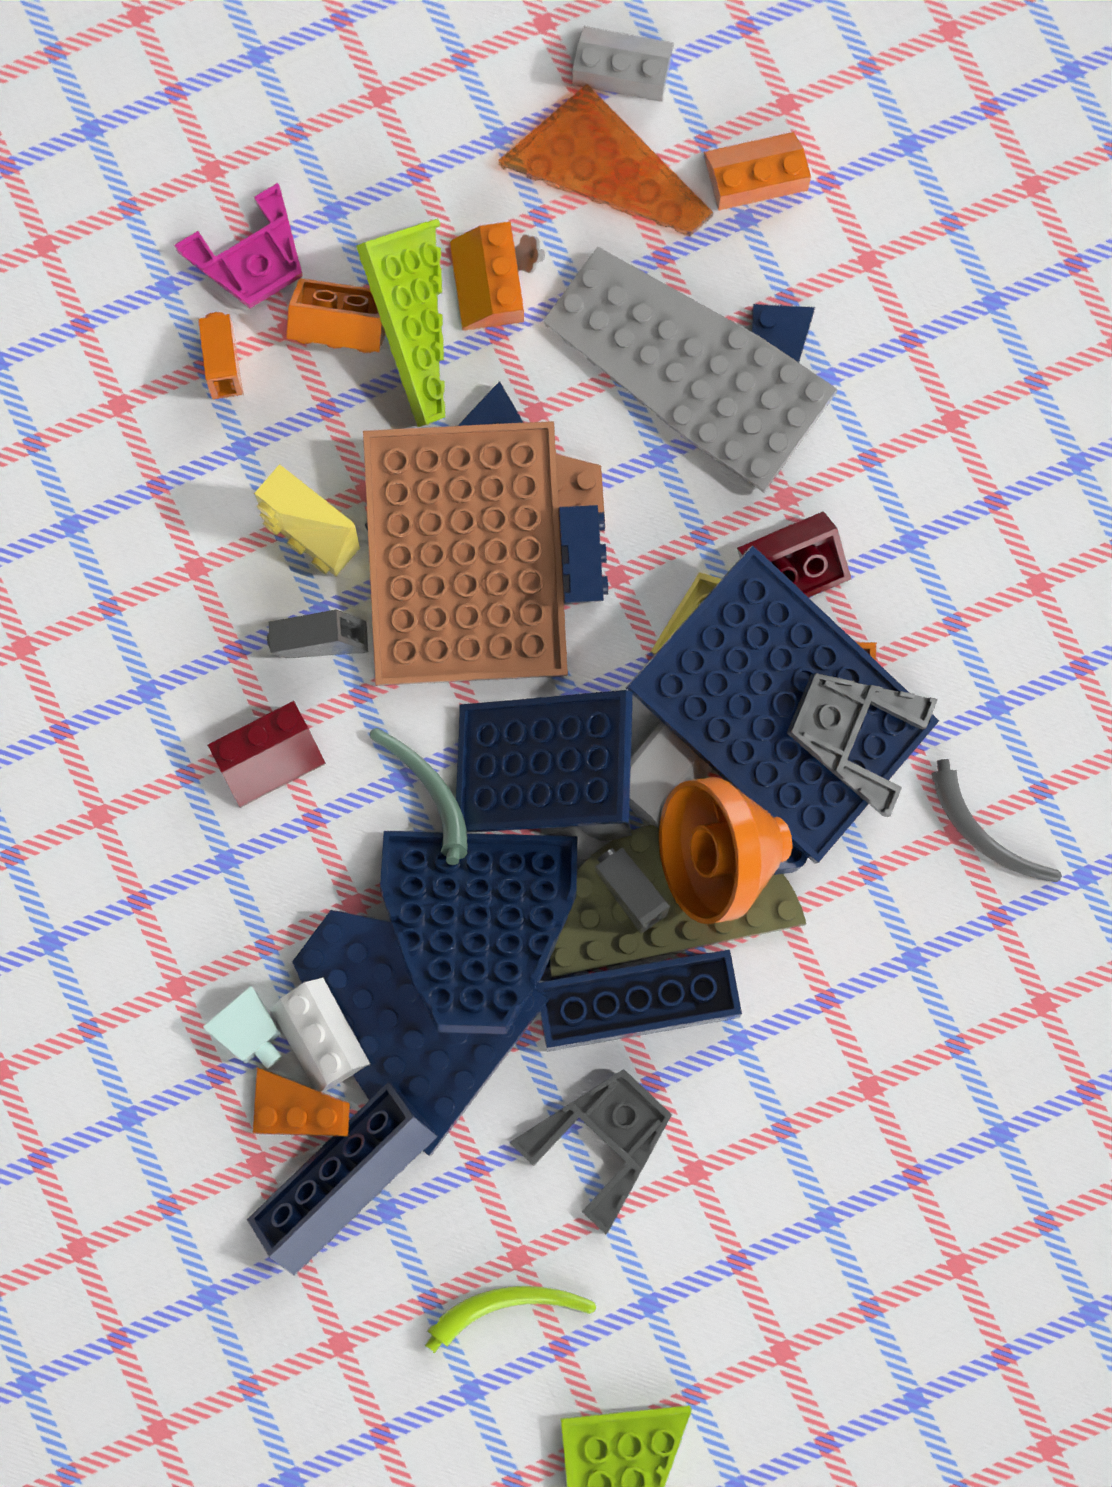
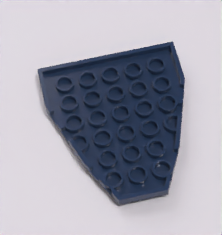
(477, 928)
(373, 990)

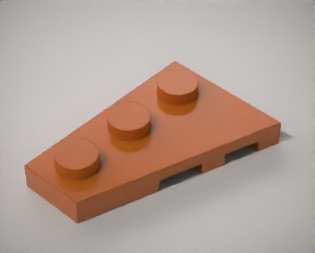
(295, 1109)

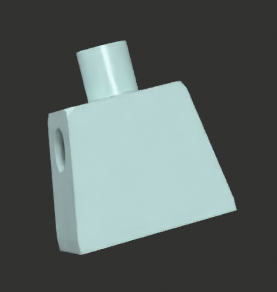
(246, 1029)

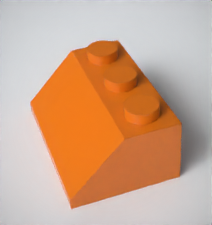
(758, 170)
(487, 277)
(334, 316)

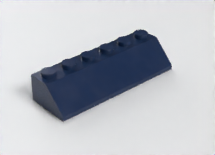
(341, 1179)

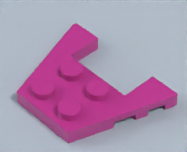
(256, 264)

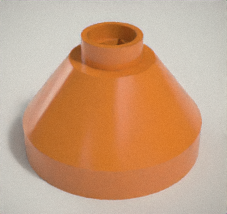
(718, 849)

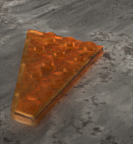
(600, 157)

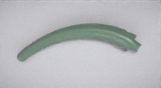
(452, 820)

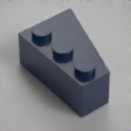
(582, 554)

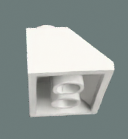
(319, 1035)

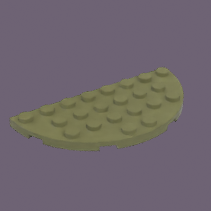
(603, 935)

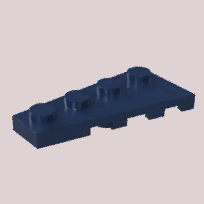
(783, 326)

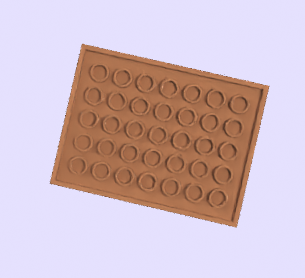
(465, 553)

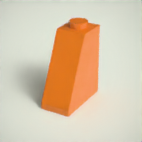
(220, 356)

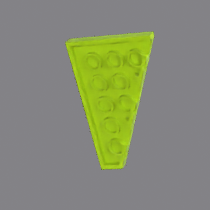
(405, 286)
(623, 1447)

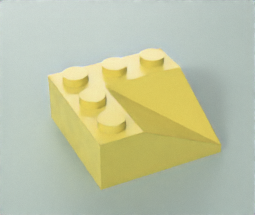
(307, 521)

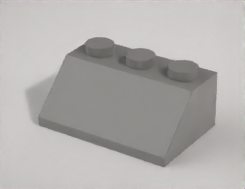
(622, 63)
(658, 769)

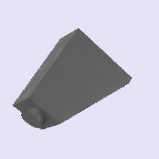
(318, 635)
(631, 889)

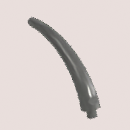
(956, 810)

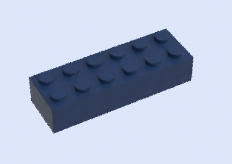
(639, 1000)

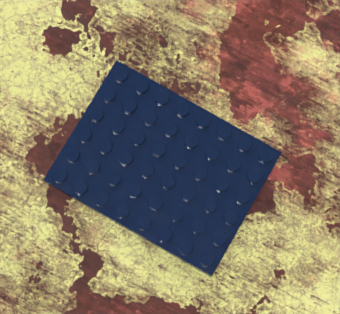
(736, 681)

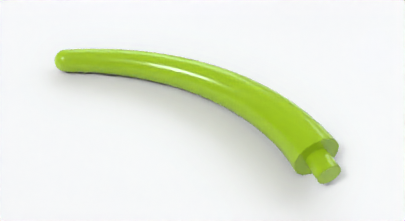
(475, 1307)

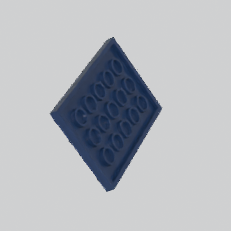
(545, 761)

